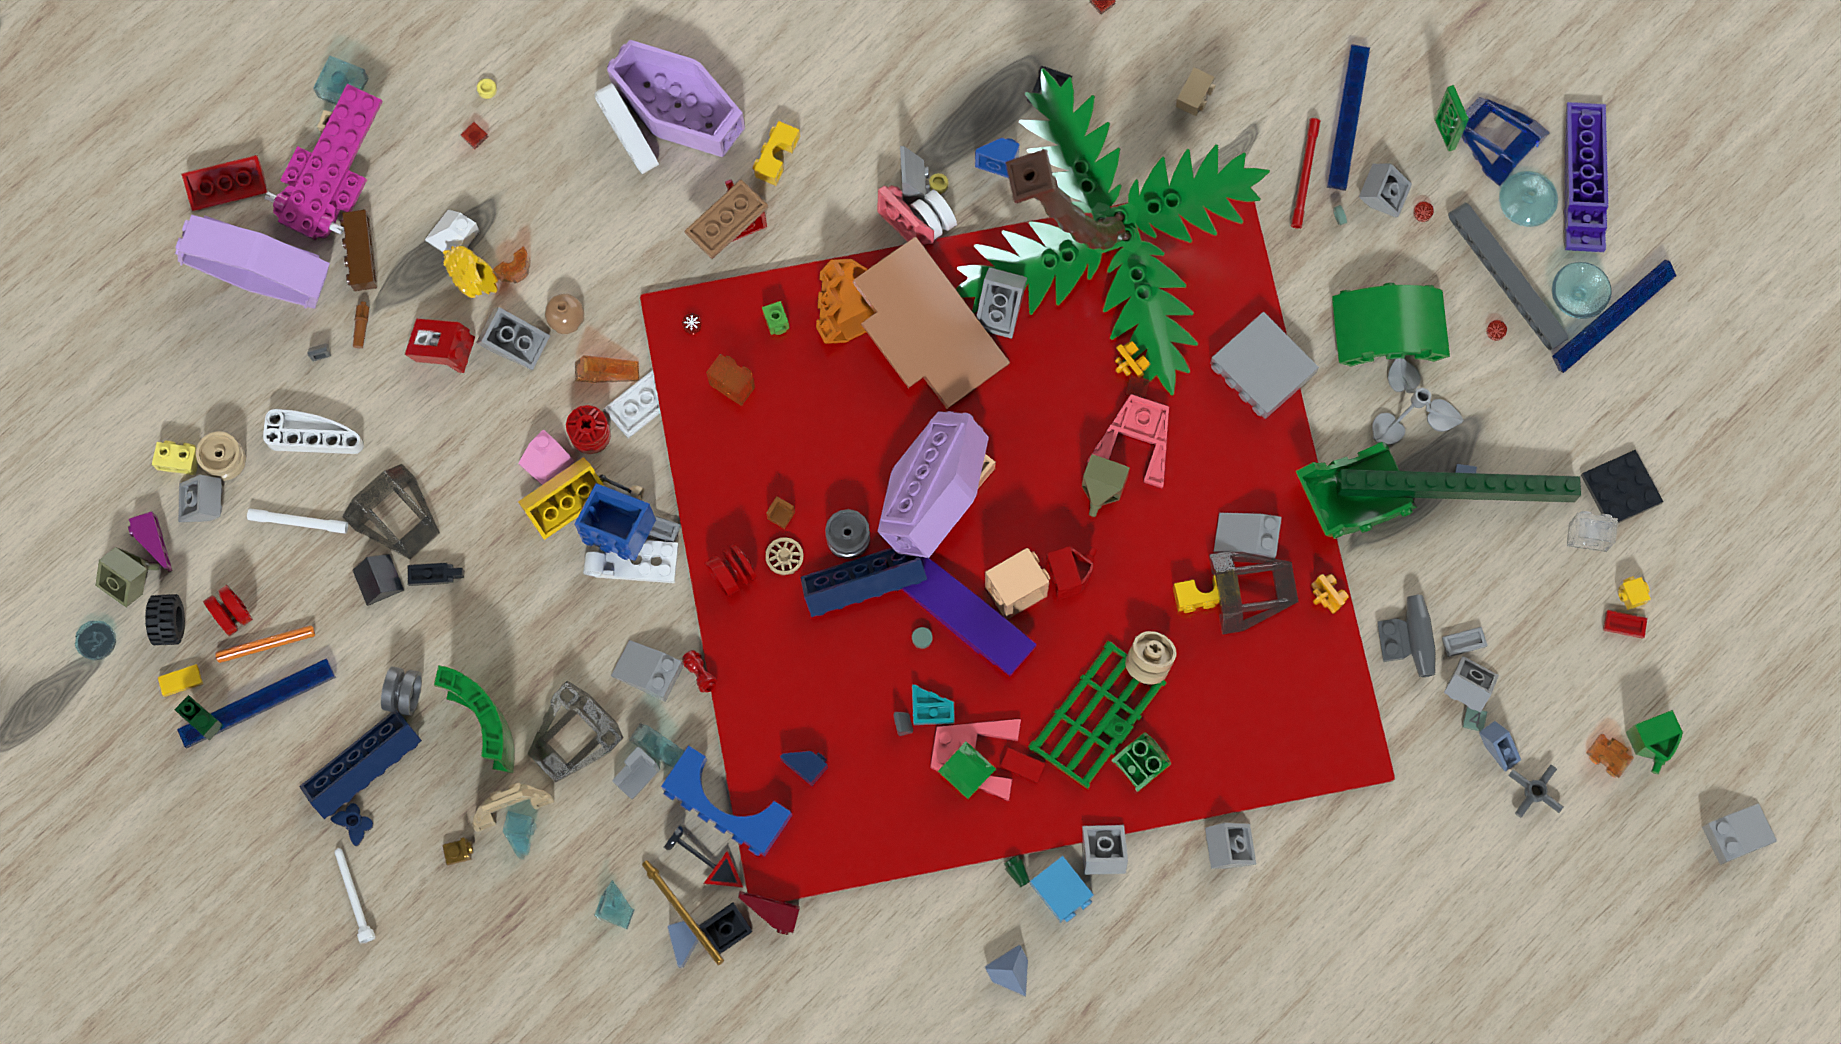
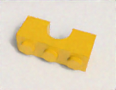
(781, 138)
(1189, 597)

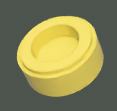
(486, 88)
(938, 182)

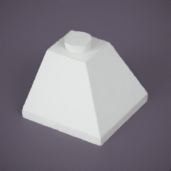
(452, 230)

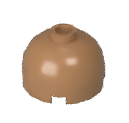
(564, 313)

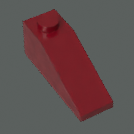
(776, 913)

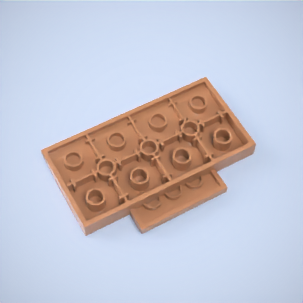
(926, 325)

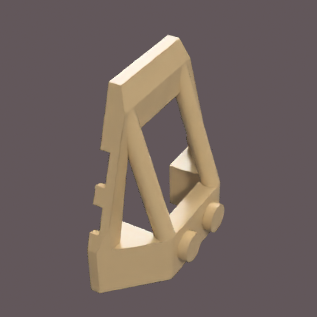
(498, 800)

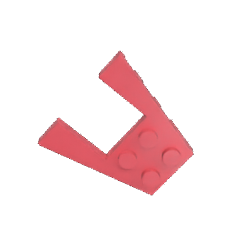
(1145, 422)
(951, 738)

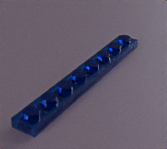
(1348, 117)
(1614, 316)
(263, 700)

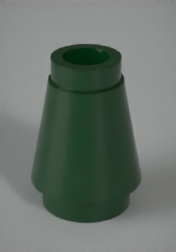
(1016, 869)

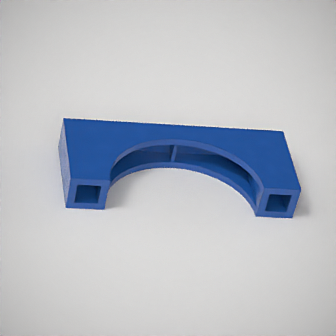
(755, 831)

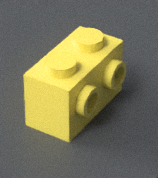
(175, 457)

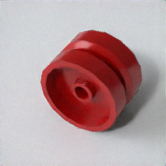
(230, 608)

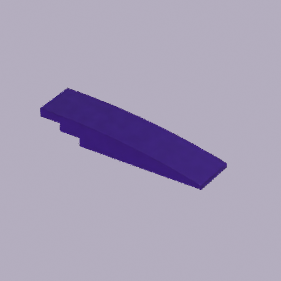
(1586, 177)
(970, 618)

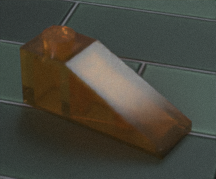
(604, 370)

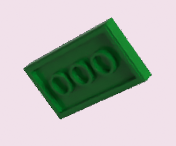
(1451, 118)

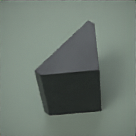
(377, 578)
(725, 928)

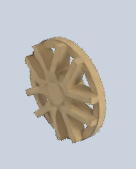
(784, 556)

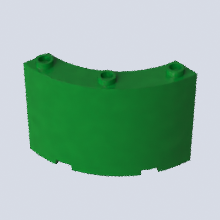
(1390, 323)
(1351, 513)
(496, 734)

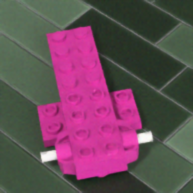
(321, 180)

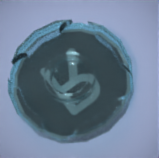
(95, 640)

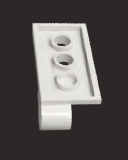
(612, 566)

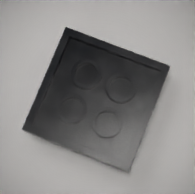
(1622, 487)

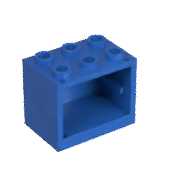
(615, 522)

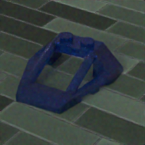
(1532, 135)

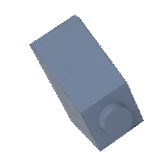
(1500, 745)
(682, 941)

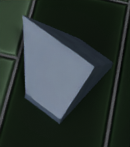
(1010, 970)

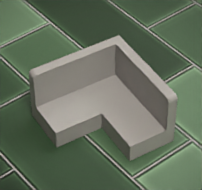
(636, 773)

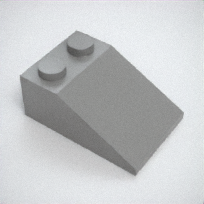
(913, 176)
(1001, 302)
(513, 338)
(1248, 534)
(648, 670)
(1739, 834)

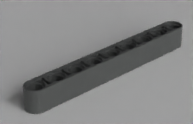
(1508, 276)

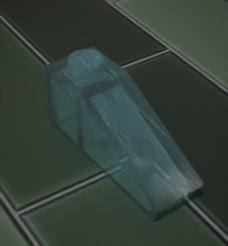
(656, 745)

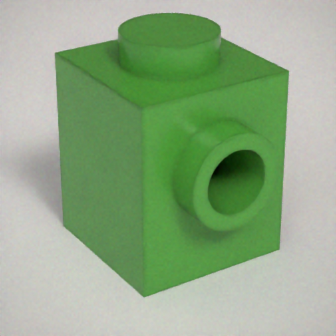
(775, 318)

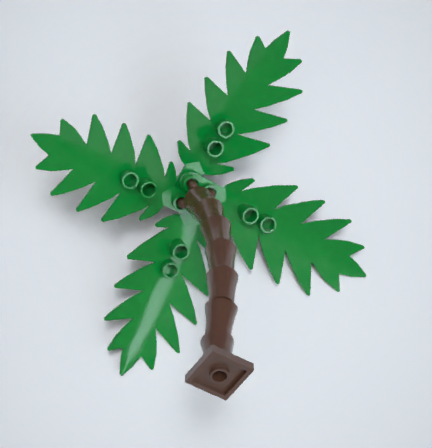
(1084, 238)

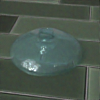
(1522, 207)
(1582, 279)

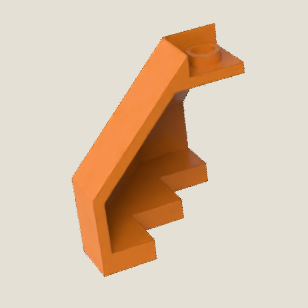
(841, 303)

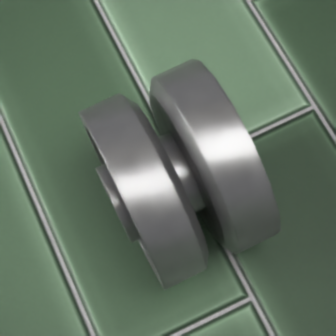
(847, 522)
(401, 691)

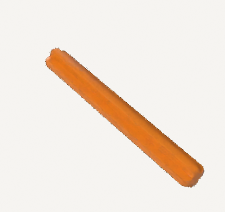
(265, 644)

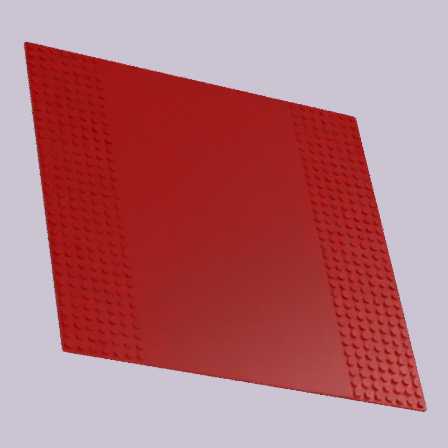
(1242, 713)

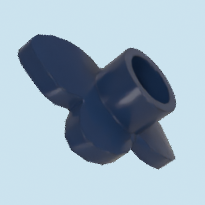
(353, 822)

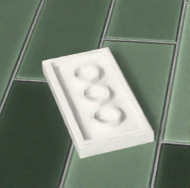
(635, 406)

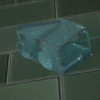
(518, 832)

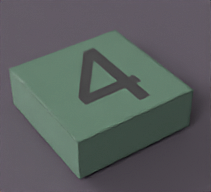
(1474, 719)

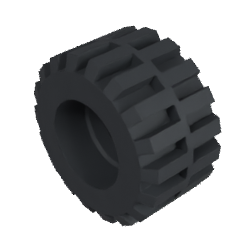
(165, 619)

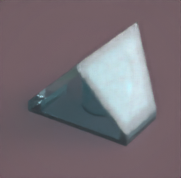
(614, 907)

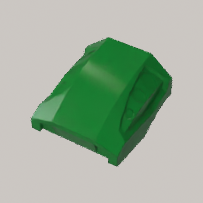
(1142, 761)
(967, 769)

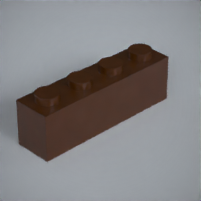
(359, 250)

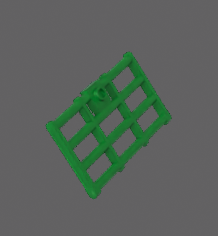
(1110, 723)

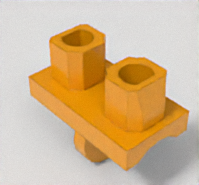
(1138, 366)
(1327, 594)

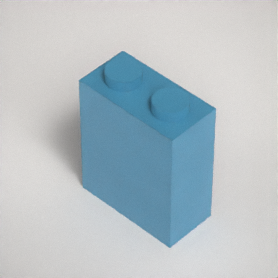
(1062, 890)

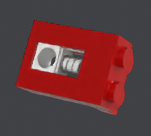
(440, 343)

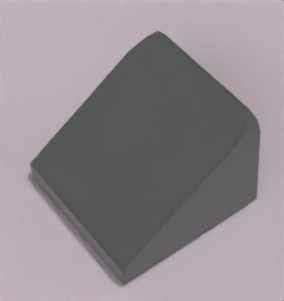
(319, 352)
(903, 723)

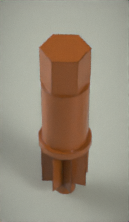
(361, 320)

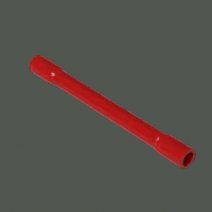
(1312, 135)

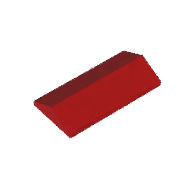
(224, 182)

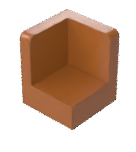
(780, 512)

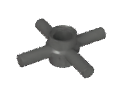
(1530, 797)

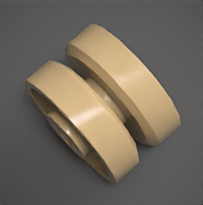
(220, 455)
(1150, 657)

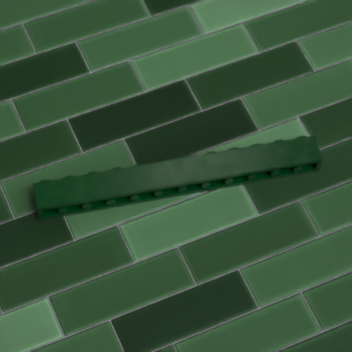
(1458, 485)

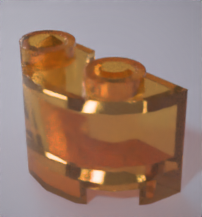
(515, 270)
(1611, 754)

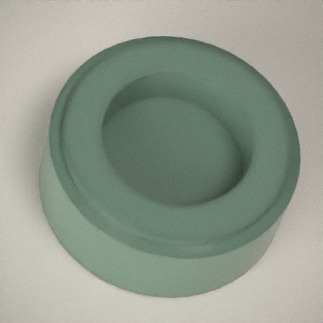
(1339, 215)
(922, 637)

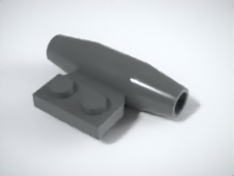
(1409, 637)

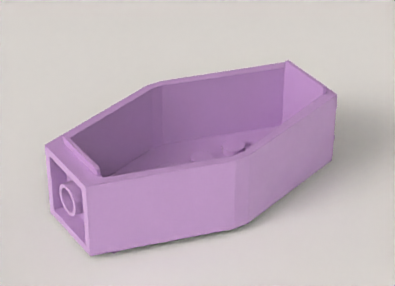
(676, 81)
(252, 261)
(933, 484)

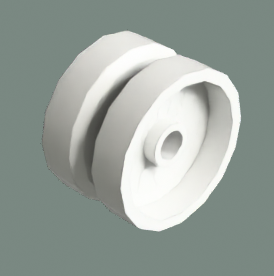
(934, 213)

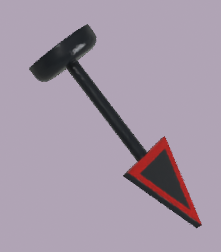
(723, 873)

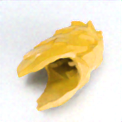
(469, 272)

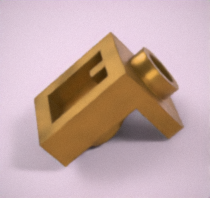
(458, 851)

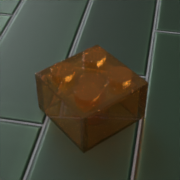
(731, 379)

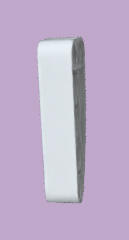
(625, 128)
(307, 427)

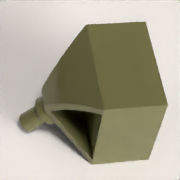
(1103, 482)
(123, 575)

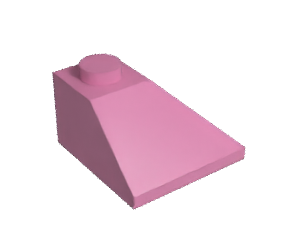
(545, 458)

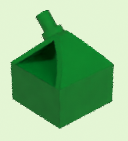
(1656, 738)

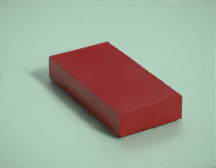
(1625, 624)
(1022, 765)

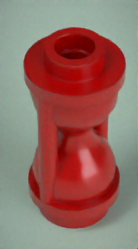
(694, 664)

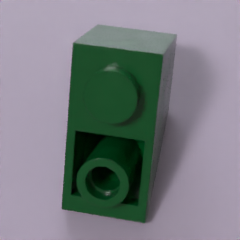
(198, 717)

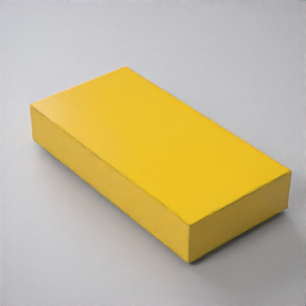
(180, 680)

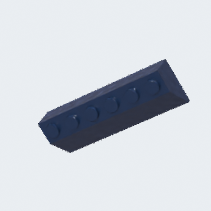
(860, 580)
(360, 764)

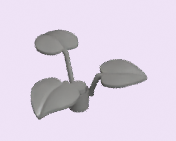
(1406, 377)

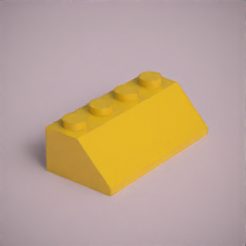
(560, 498)

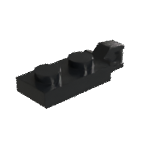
(433, 574)

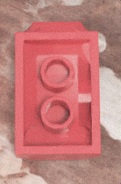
(901, 217)

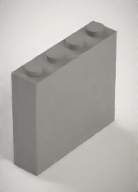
(1263, 365)

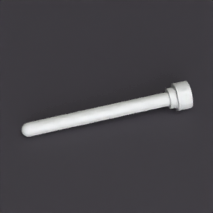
(364, 934)

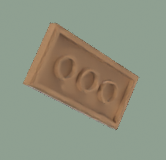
(726, 219)

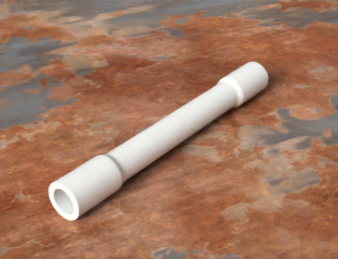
(329, 525)

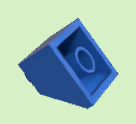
(995, 154)

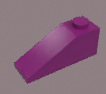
(148, 533)

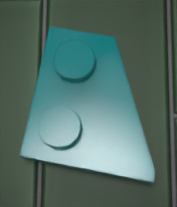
(930, 708)

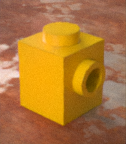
(1634, 592)

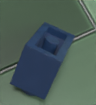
(806, 765)

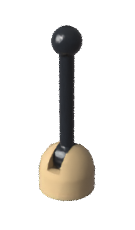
(634, 491)

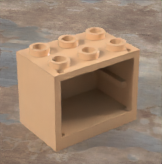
(1017, 583)

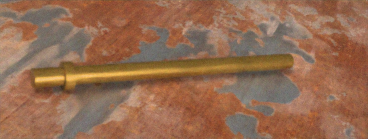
(653, 873)

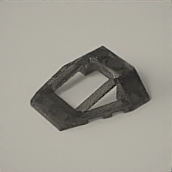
(375, 492)
(1229, 592)
(592, 713)

